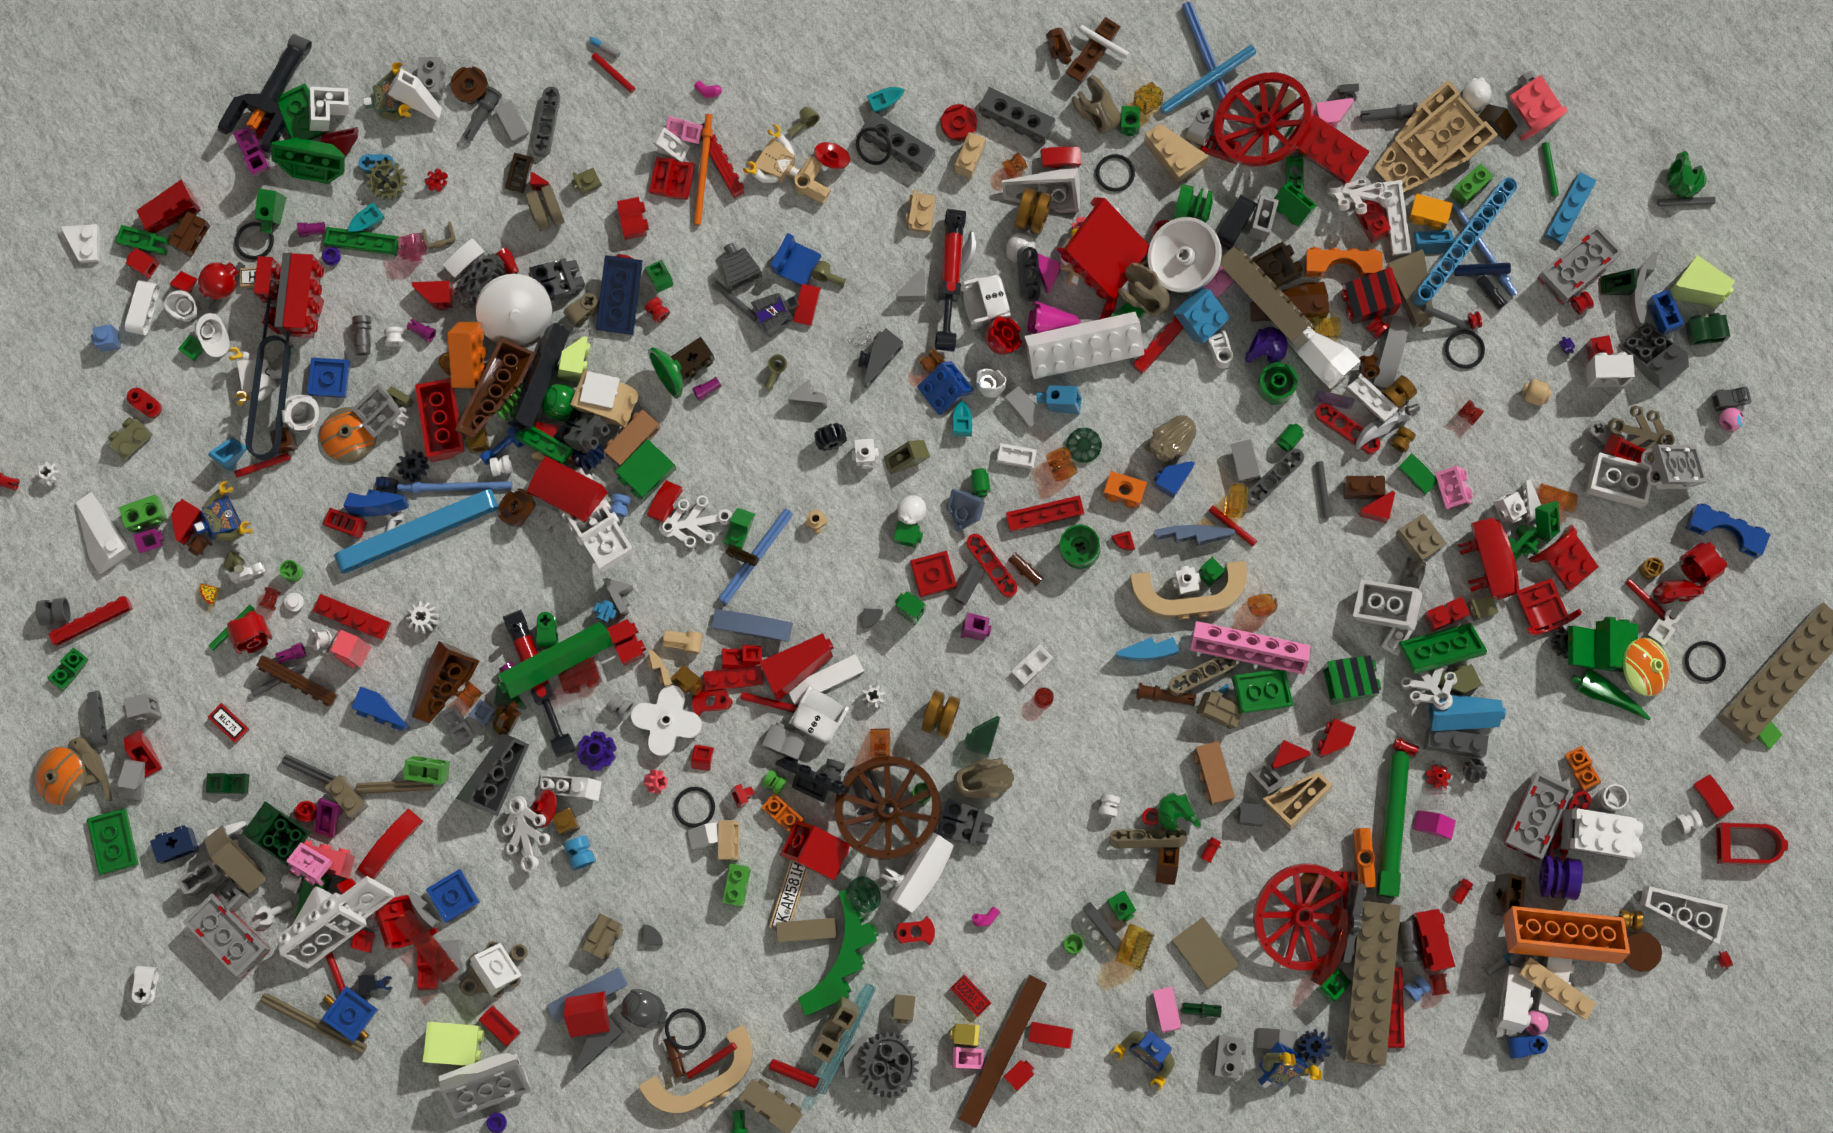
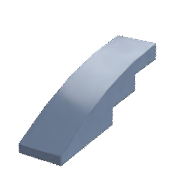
(1200, 533)
(752, 625)
(609, 982)

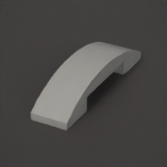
(1638, 310)
(1392, 351)

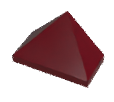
(342, 139)

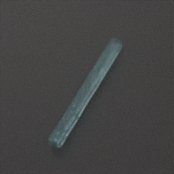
(831, 1067)

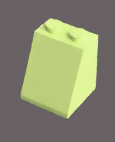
(1702, 284)
(452, 1043)

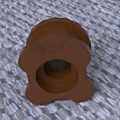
(1368, 366)
(198, 545)

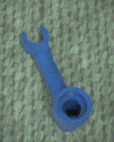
(504, 443)

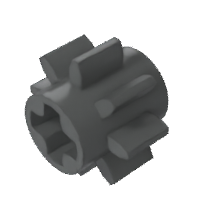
(1474, 770)

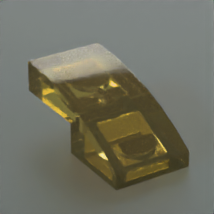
(1327, 326)

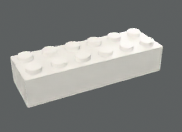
(1084, 345)

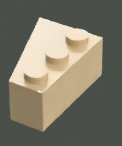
(1174, 153)
(1296, 801)

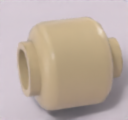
(1536, 392)

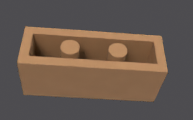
(632, 437)
(1213, 773)

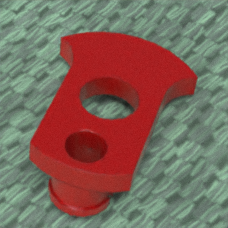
(699, 701)
(926, 927)

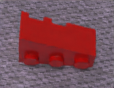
(168, 207)
(1433, 940)

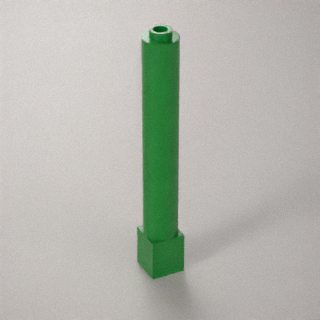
(1389, 875)

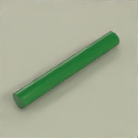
(1550, 169)
(223, 635)

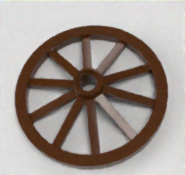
(888, 853)

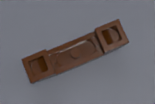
(1092, 52)

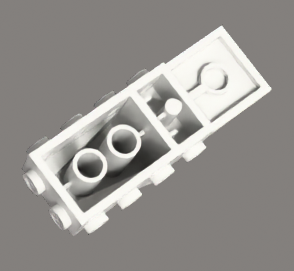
(600, 534)
(330, 920)

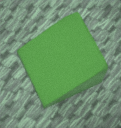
(1769, 735)

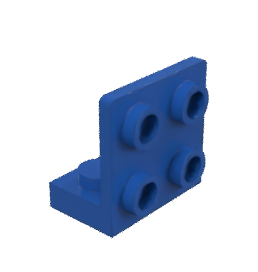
(794, 261)
(944, 387)

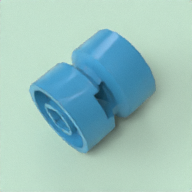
(579, 853)

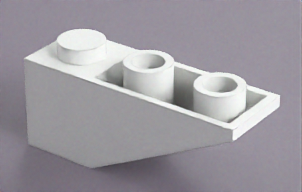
(413, 93)
(571, 787)

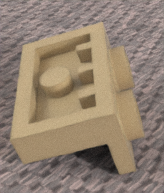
(921, 212)

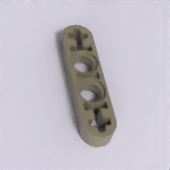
(1202, 675)
(1125, 838)

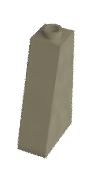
(1409, 273)

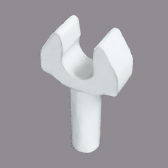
(393, 520)
(274, 911)

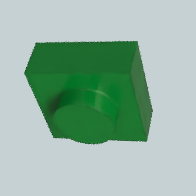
(191, 348)

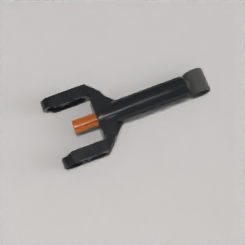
(266, 102)

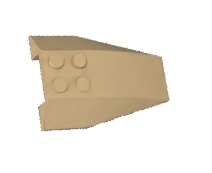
(1435, 139)

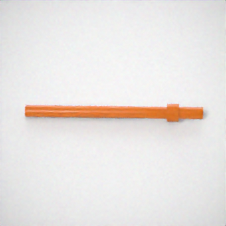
(707, 133)

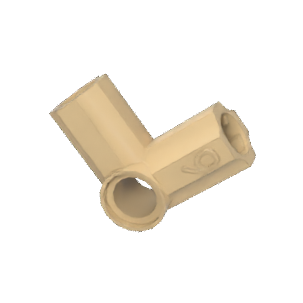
(812, 189)

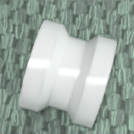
(394, 336)

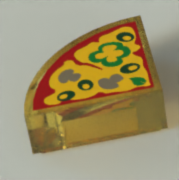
(209, 593)

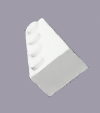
(1692, 913)

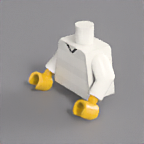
(246, 369)

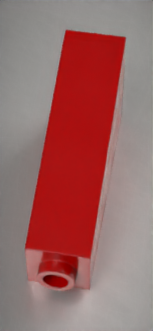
(796, 664)

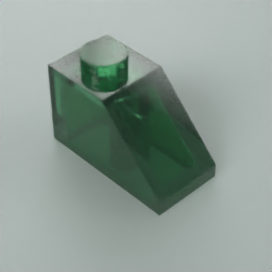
(982, 737)

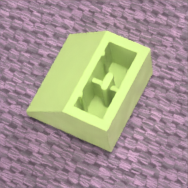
(572, 360)

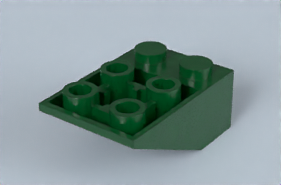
(275, 832)

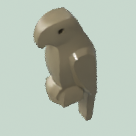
(93, 764)

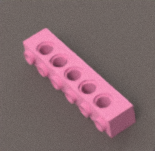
(1250, 647)

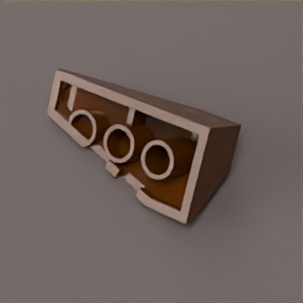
(1308, 297)
(444, 675)

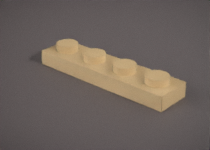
(1557, 988)

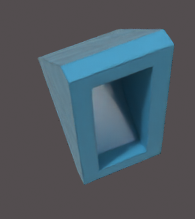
(228, 453)

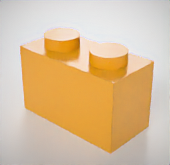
(1430, 212)

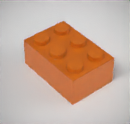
(466, 354)

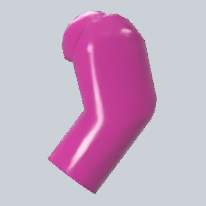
(708, 91)
(985, 920)

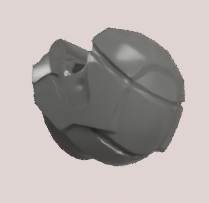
(643, 1008)

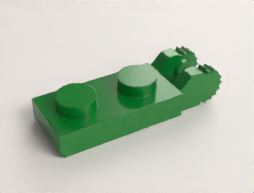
(141, 240)

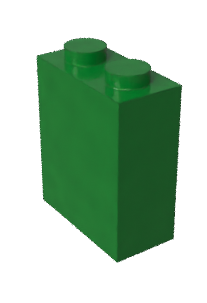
(645, 470)
(1612, 640)

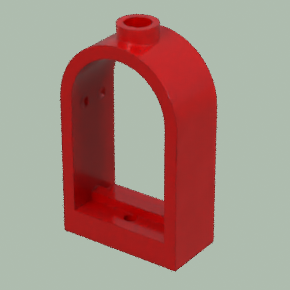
(1723, 843)

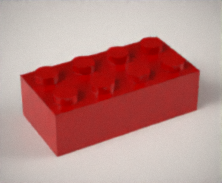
(1331, 149)

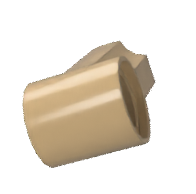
(688, 642)

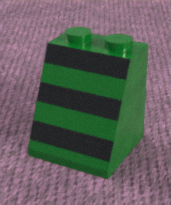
(1351, 679)

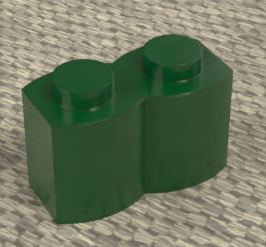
(1707, 329)

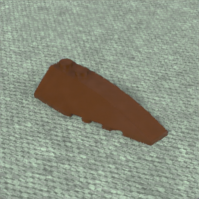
(498, 382)

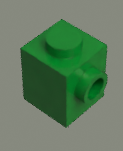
(1121, 906)

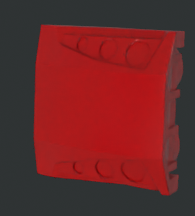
(1679, 590)

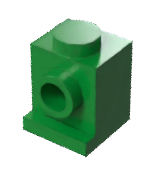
(1211, 571)

